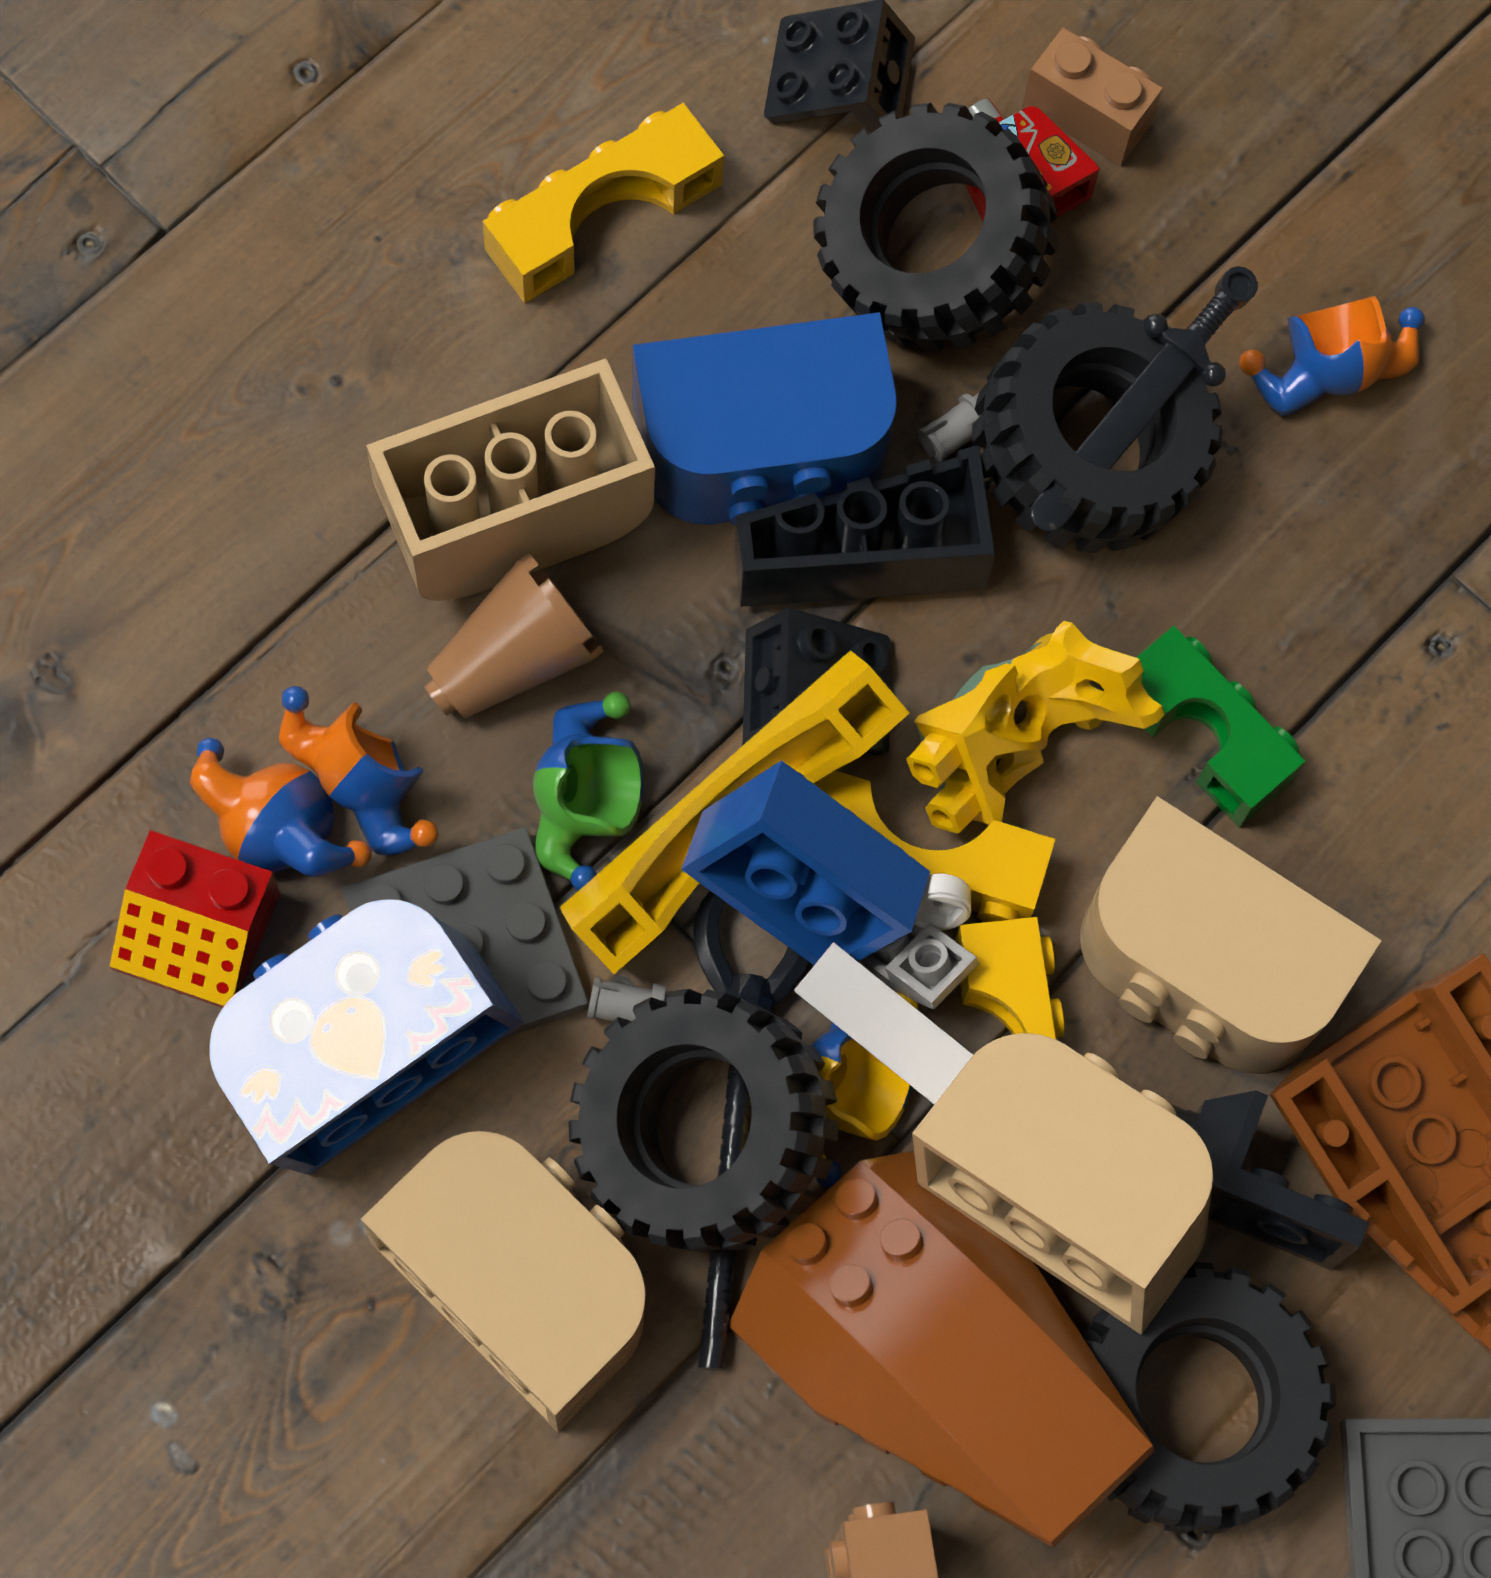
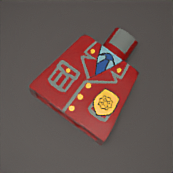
(1060, 160)

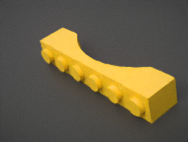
(813, 735)

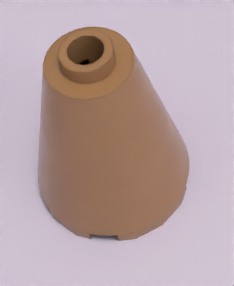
(510, 644)

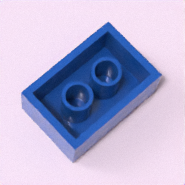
(805, 867)

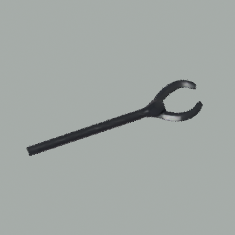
(737, 1110)

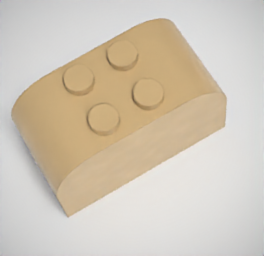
(514, 475)
(1218, 945)
(1071, 1171)
(516, 1267)

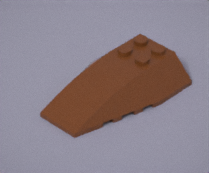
(1405, 1133)
(940, 1350)

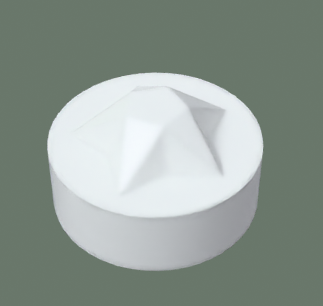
(944, 902)

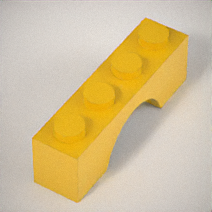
(661, 163)
(999, 865)
(1012, 975)

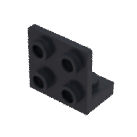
(840, 63)
(794, 651)

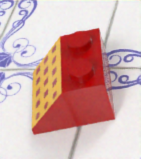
(192, 919)

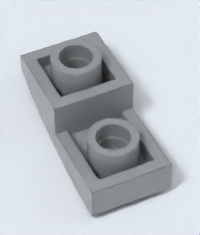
(922, 965)

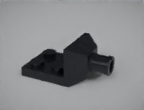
(1260, 1201)

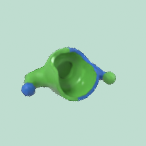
(585, 785)

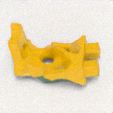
(979, 727)

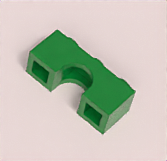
(1252, 756)

